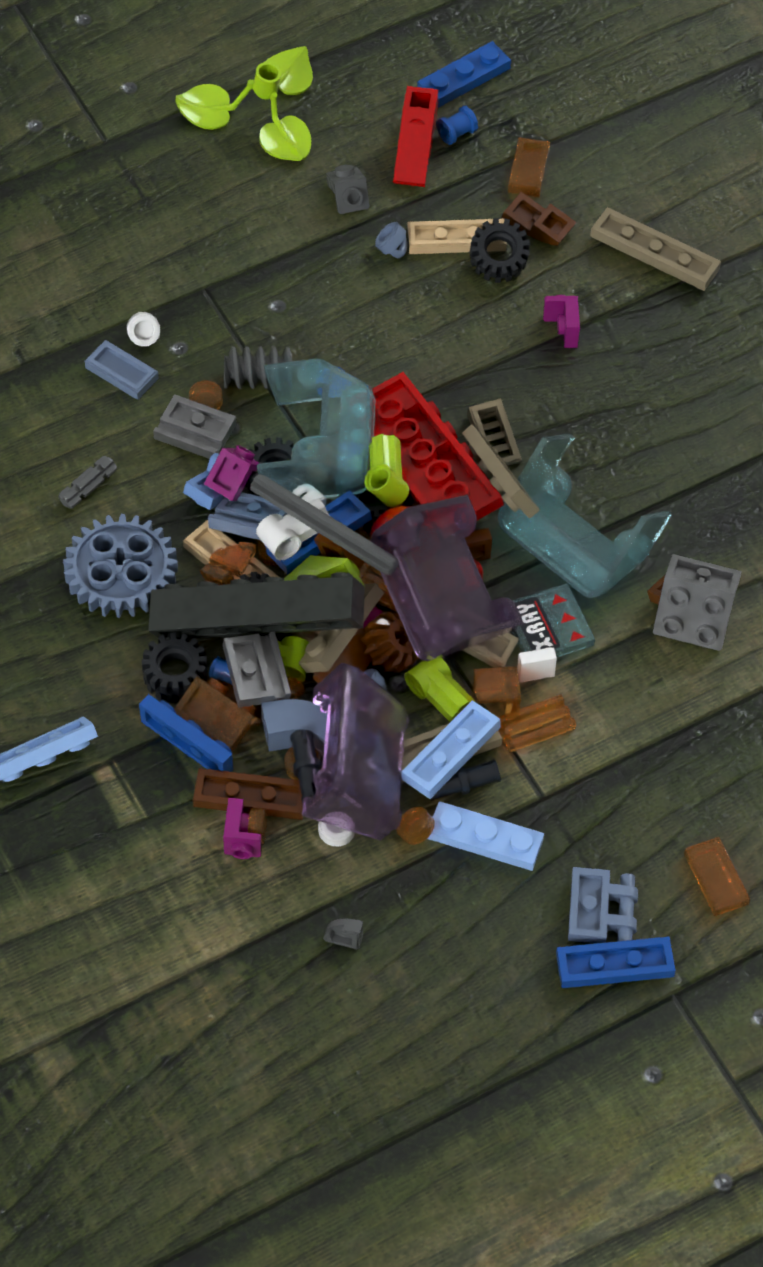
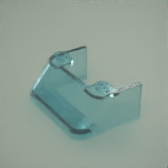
(340, 454)
(564, 538)

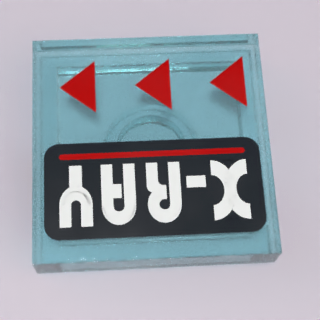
(553, 621)

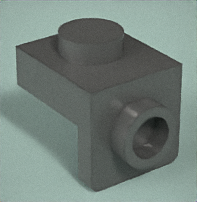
(349, 188)

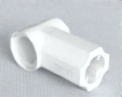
(285, 533)

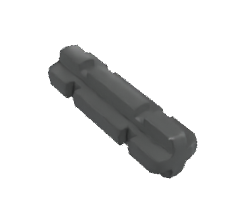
(87, 482)

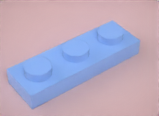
(44, 748)
(450, 749)
(486, 836)

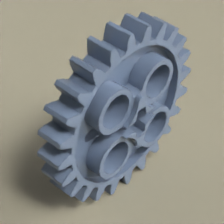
(119, 565)

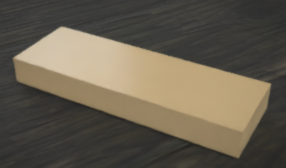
(447, 236)

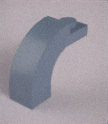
(287, 716)

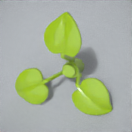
(285, 138)

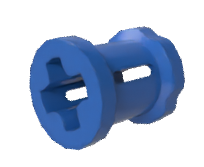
(457, 125)

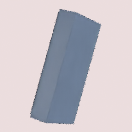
(121, 369)

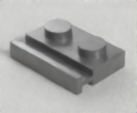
(194, 427)
(256, 669)

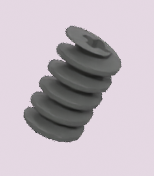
(250, 366)

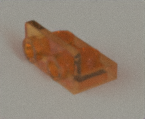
(216, 712)

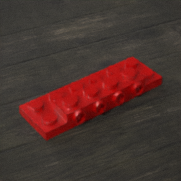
(431, 455)

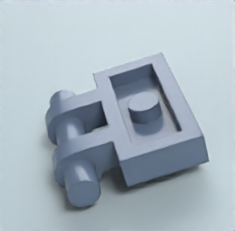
(589, 906)

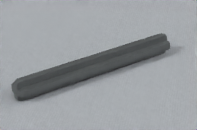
(324, 524)

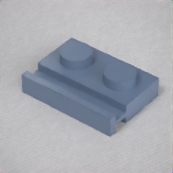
(243, 515)

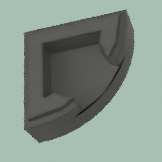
(345, 933)

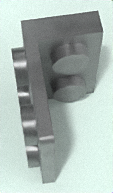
(696, 602)

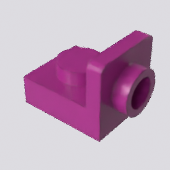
(565, 312)
(231, 471)
(236, 836)

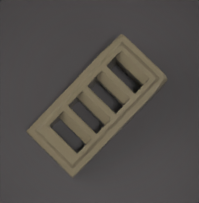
(488, 410)

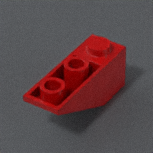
(416, 136)

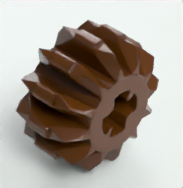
(389, 643)

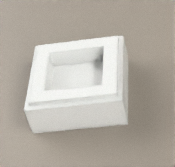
(536, 664)

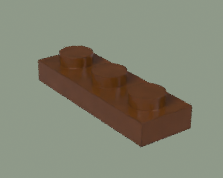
(276, 794)

